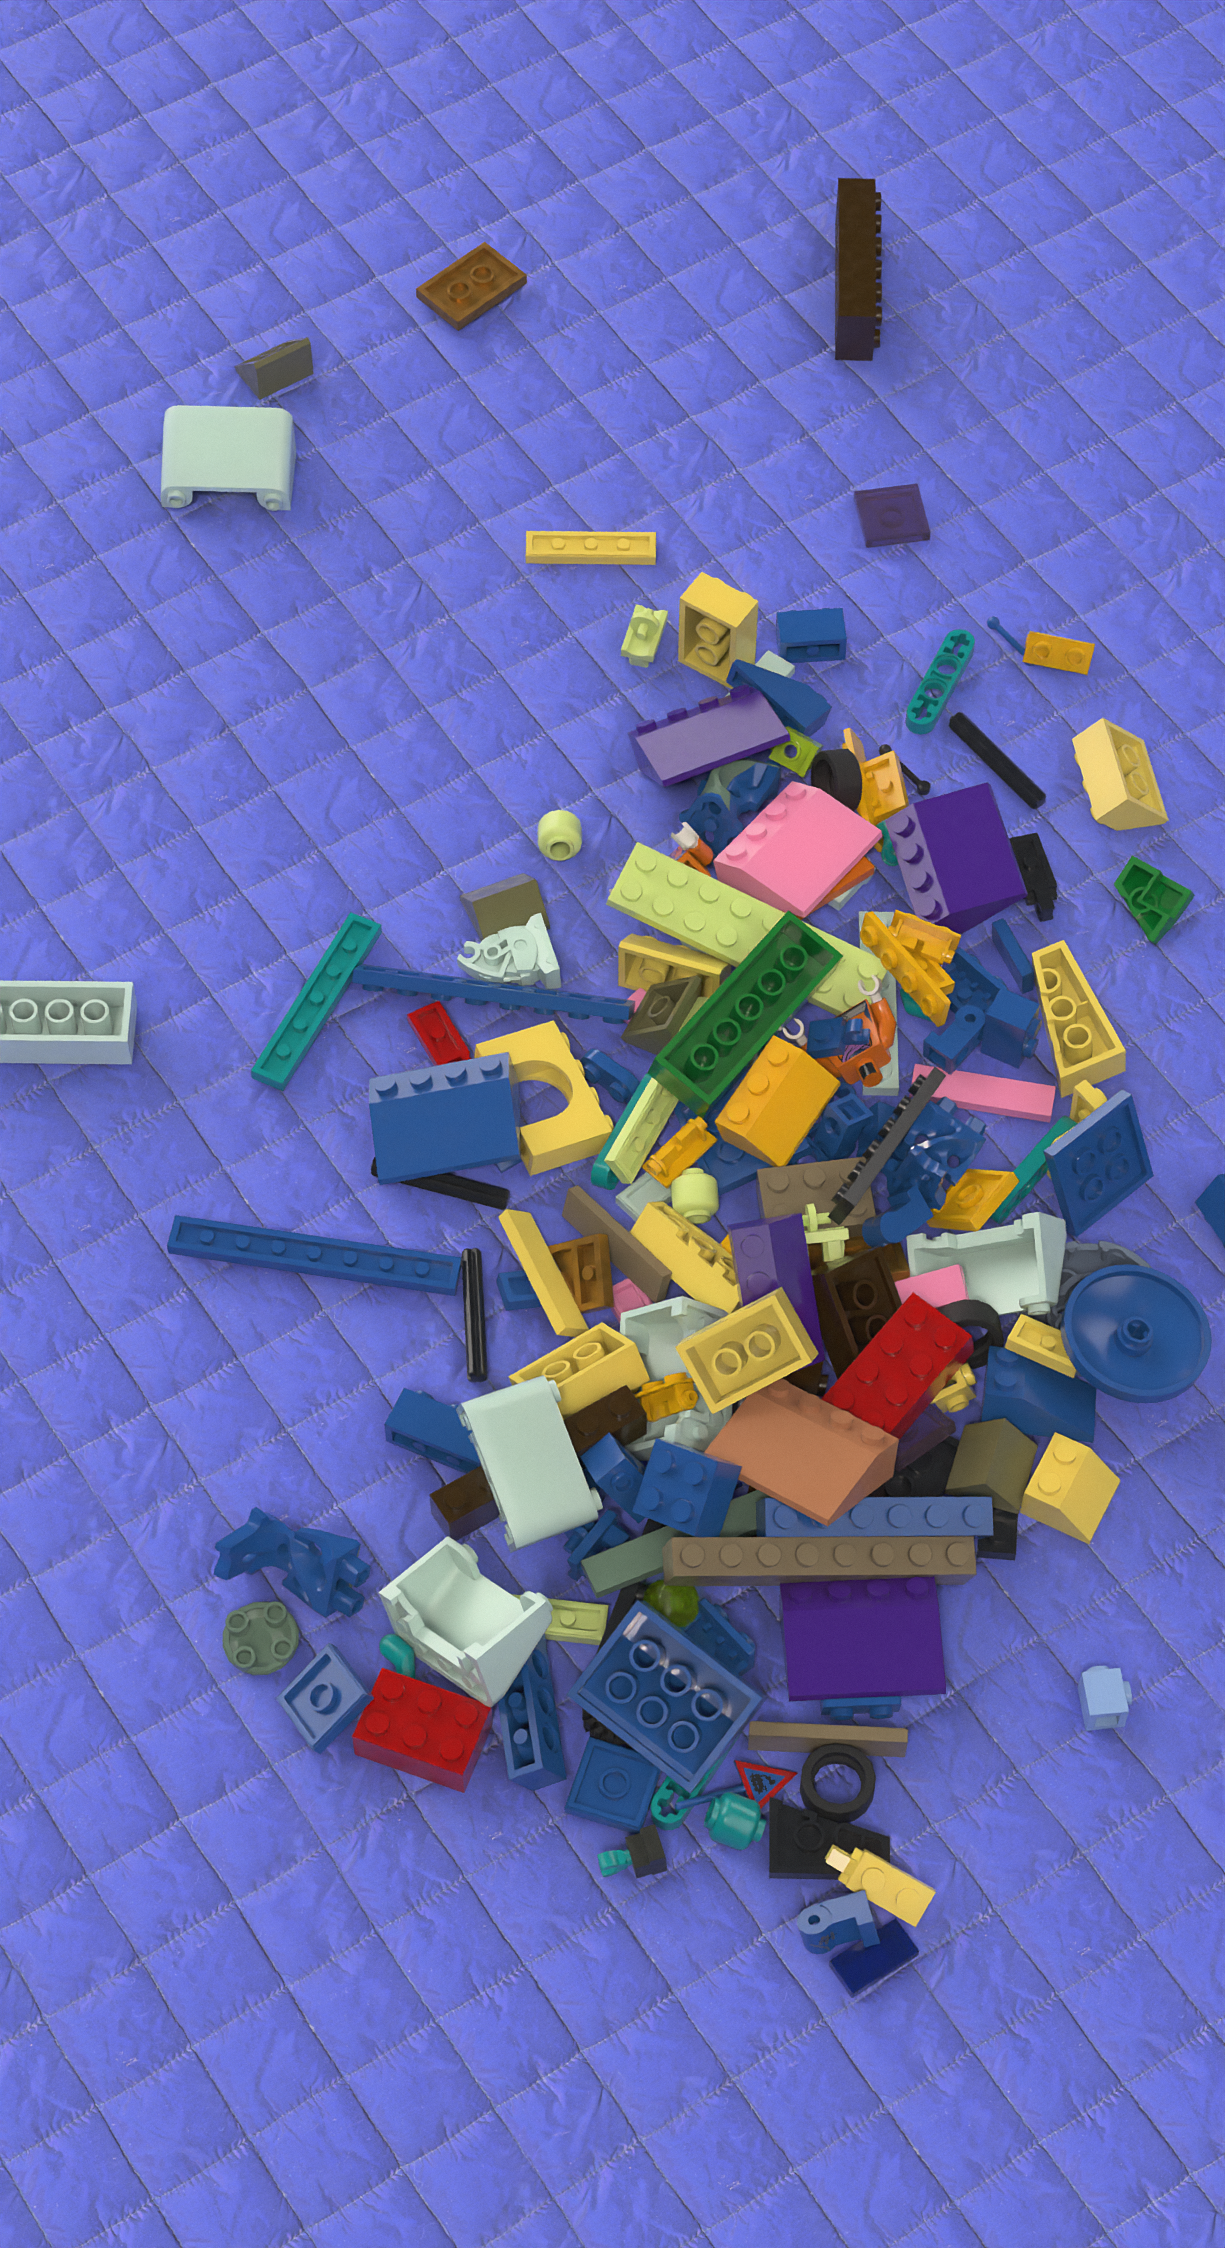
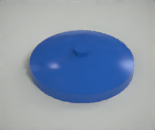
(1136, 1333)

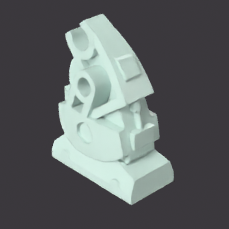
(514, 956)

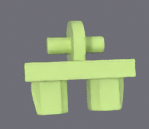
(644, 635)
(831, 1238)

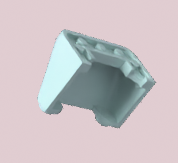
(228, 453)
(1002, 1266)
(656, 1334)
(529, 1462)
(465, 1621)

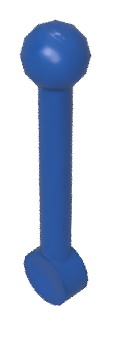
(994, 623)

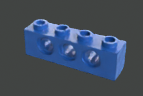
(532, 1725)

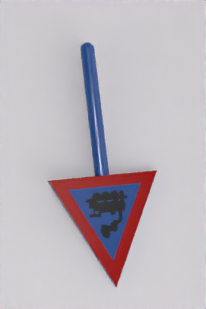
(757, 1783)

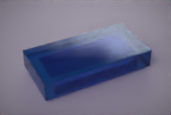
(864, 1966)

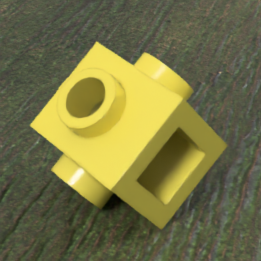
(957, 1395)

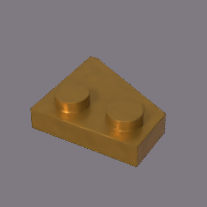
(586, 1271)

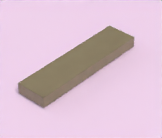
(624, 1249)
(810, 1737)

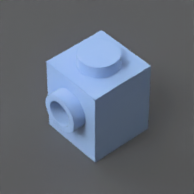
(1104, 1698)

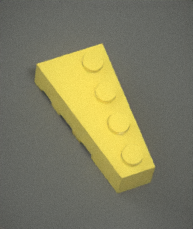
(1075, 1024)
(690, 1254)

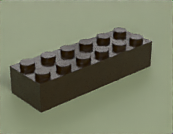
(857, 269)

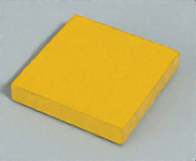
(973, 1199)

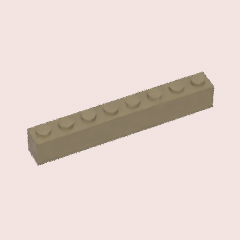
(815, 1559)

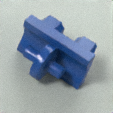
(589, 1543)

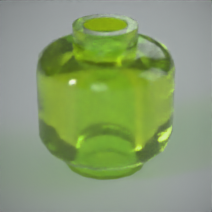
(674, 1602)

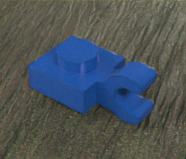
(832, 1035)

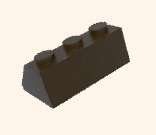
(853, 1303)

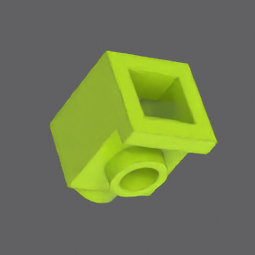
(806, 752)

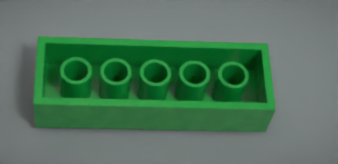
(744, 1014)

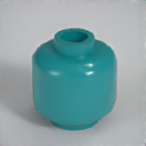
(734, 1821)

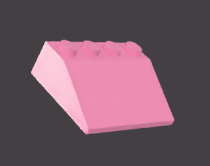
(796, 849)

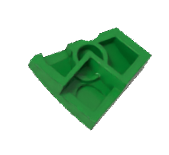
(1152, 898)

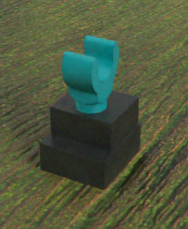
(642, 1852)

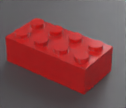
(902, 1368)

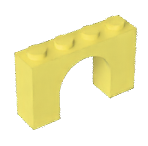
(579, 1130)

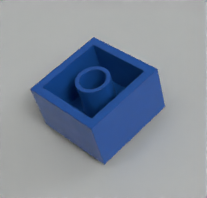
(686, 1489)

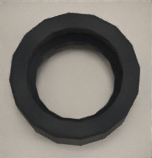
(838, 775)
(977, 1314)
(843, 1755)

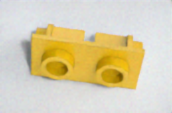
(1058, 652)
(937, 941)
(680, 1152)
(667, 1398)

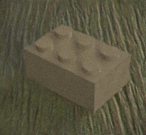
(791, 1187)

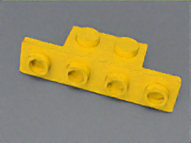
(881, 784)
(917, 975)

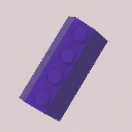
(772, 1256)

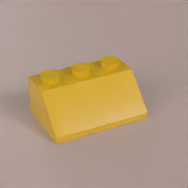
(776, 1103)

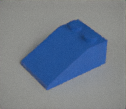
(1037, 1397)

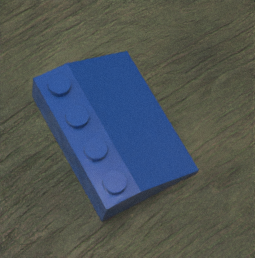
(445, 1118)
(666, 1695)

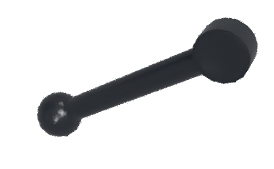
(923, 787)

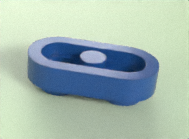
(610, 1075)

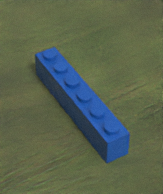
(437, 1433)
(884, 1518)

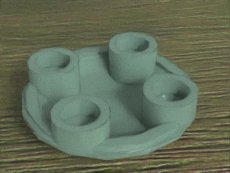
(260, 1637)

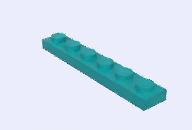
(316, 1002)

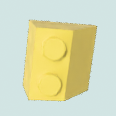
(1070, 1489)

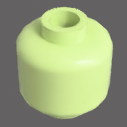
(559, 835)
(695, 1195)

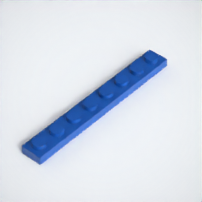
(507, 995)
(314, 1255)

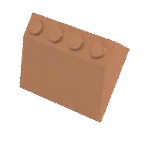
(805, 1451)

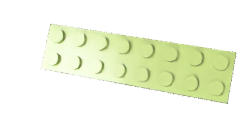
(726, 921)

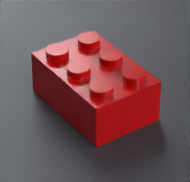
(422, 1730)

